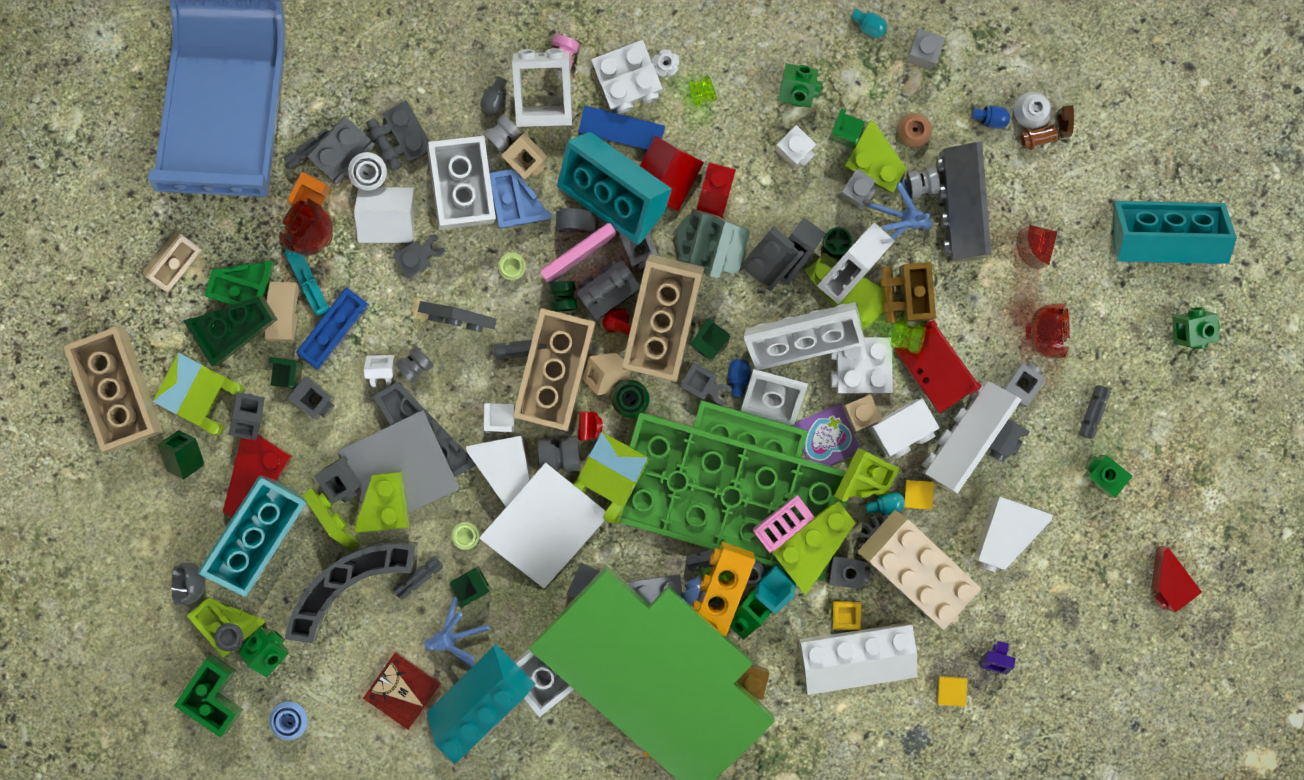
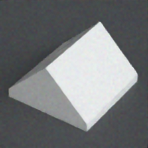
(385, 215)
(773, 397)

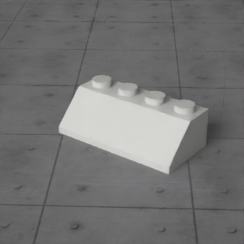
(804, 336)
(969, 437)
(859, 657)

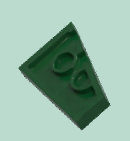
(230, 328)

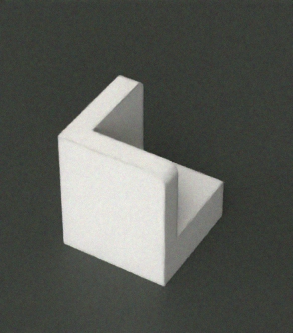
(499, 417)

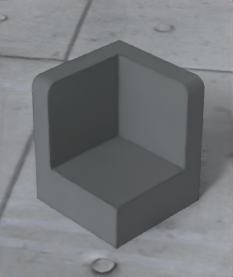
(581, 579)

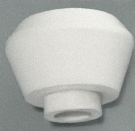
(1025, 108)
(376, 173)

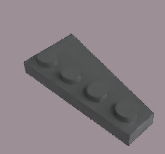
(400, 404)

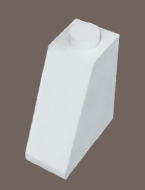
(856, 263)
(503, 465)
(1008, 532)

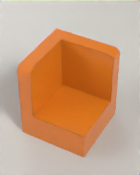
(308, 188)

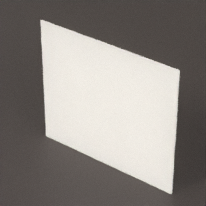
(544, 525)

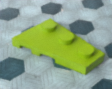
(865, 293)
(814, 545)

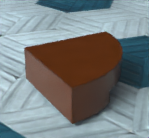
(1065, 121)

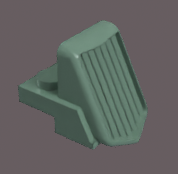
(711, 243)

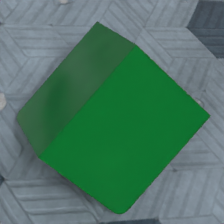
(846, 129)

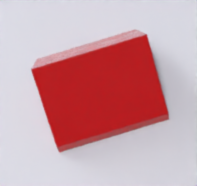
(673, 168)

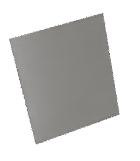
(407, 448)

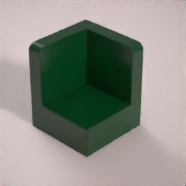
(710, 339)
(286, 372)
(181, 454)
(470, 586)

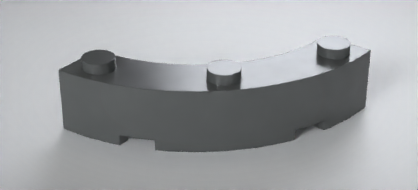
(343, 573)

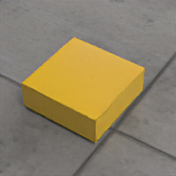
(918, 494)
(846, 615)
(952, 691)

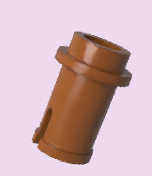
(1039, 136)

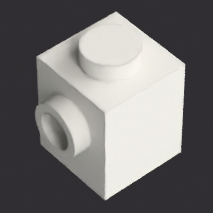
(796, 148)

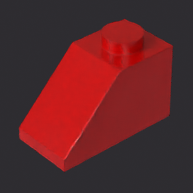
(716, 189)
(1171, 582)

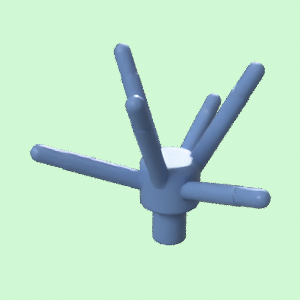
(910, 217)
(447, 639)

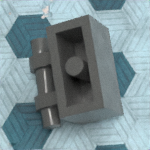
(608, 289)

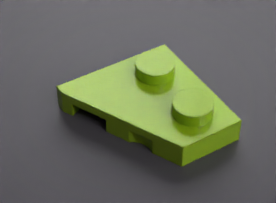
(330, 520)

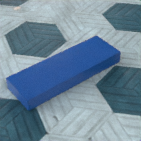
(619, 128)
(332, 328)

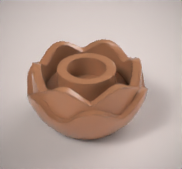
(911, 138)

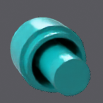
(870, 23)
(886, 504)

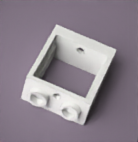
(542, 114)

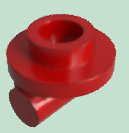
(616, 321)
(589, 425)

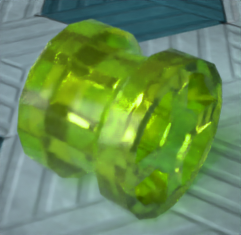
(702, 90)

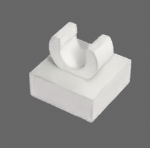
(379, 367)

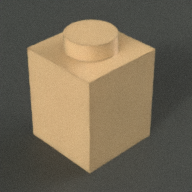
(861, 413)

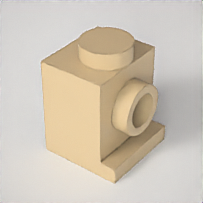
(515, 156)

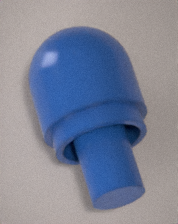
(992, 116)
(738, 376)

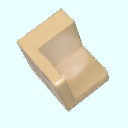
(605, 373)

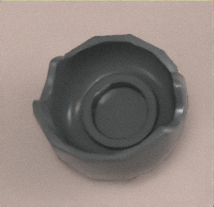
(187, 584)

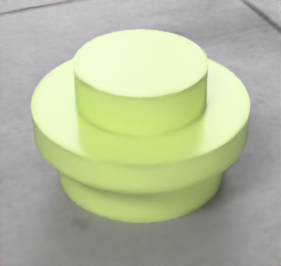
(512, 266)
(465, 535)

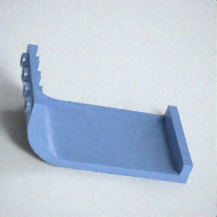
(221, 98)

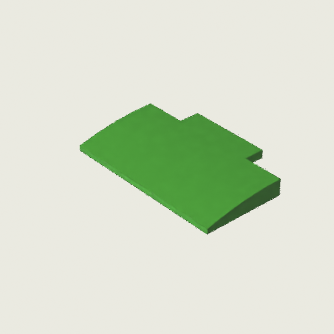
(724, 478)
(657, 675)

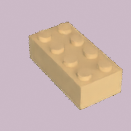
(663, 317)
(554, 373)
(113, 389)
(919, 569)

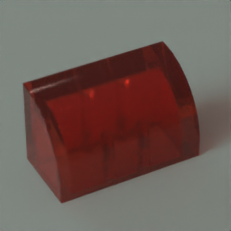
(1036, 246)

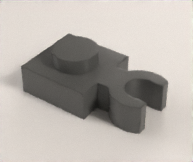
(414, 258)
(701, 382)

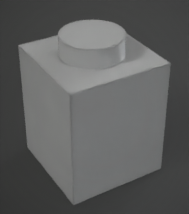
(925, 49)

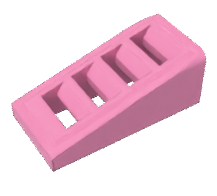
(789, 531)

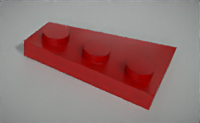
(253, 460)

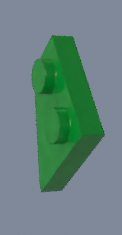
(239, 282)

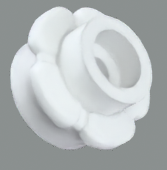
(671, 68)

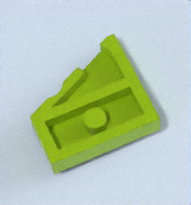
(876, 159)
(866, 477)
(384, 504)
(213, 614)

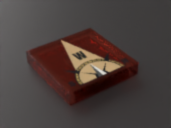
(402, 690)

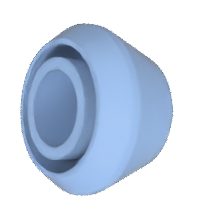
(280, 720)

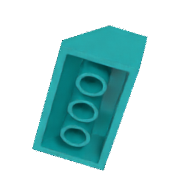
(612, 186)
(1172, 232)
(252, 535)
(477, 703)

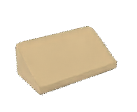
(172, 261)

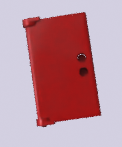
(944, 374)

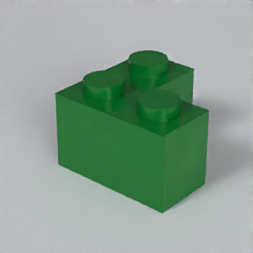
(204, 700)

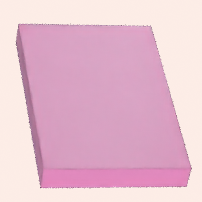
(578, 253)

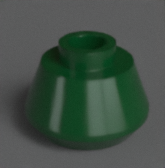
(638, 393)

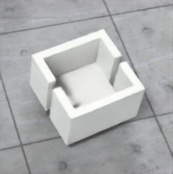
(904, 427)

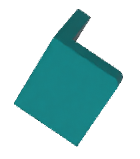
(775, 589)

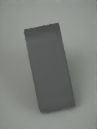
(575, 220)

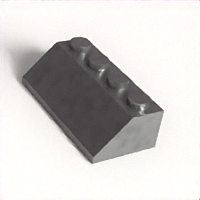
(964, 203)

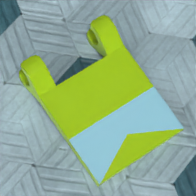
(192, 391)
(612, 473)

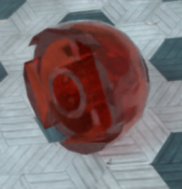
(307, 228)
(1050, 330)

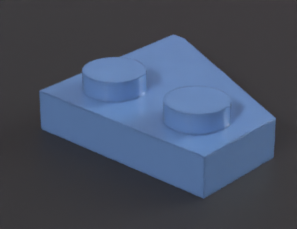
(515, 201)

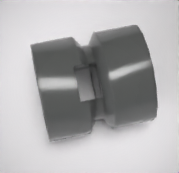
(560, 453)

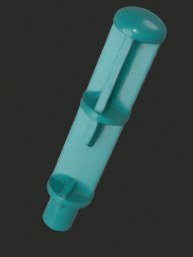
(307, 283)

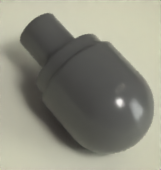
(494, 97)

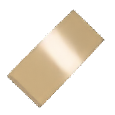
(282, 300)

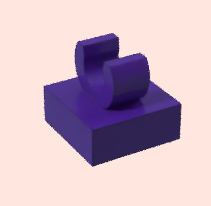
(997, 659)

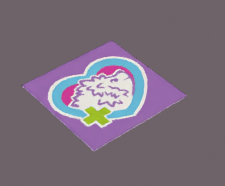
(828, 436)

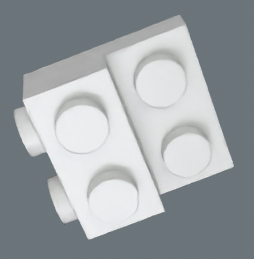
(627, 77)
(864, 368)

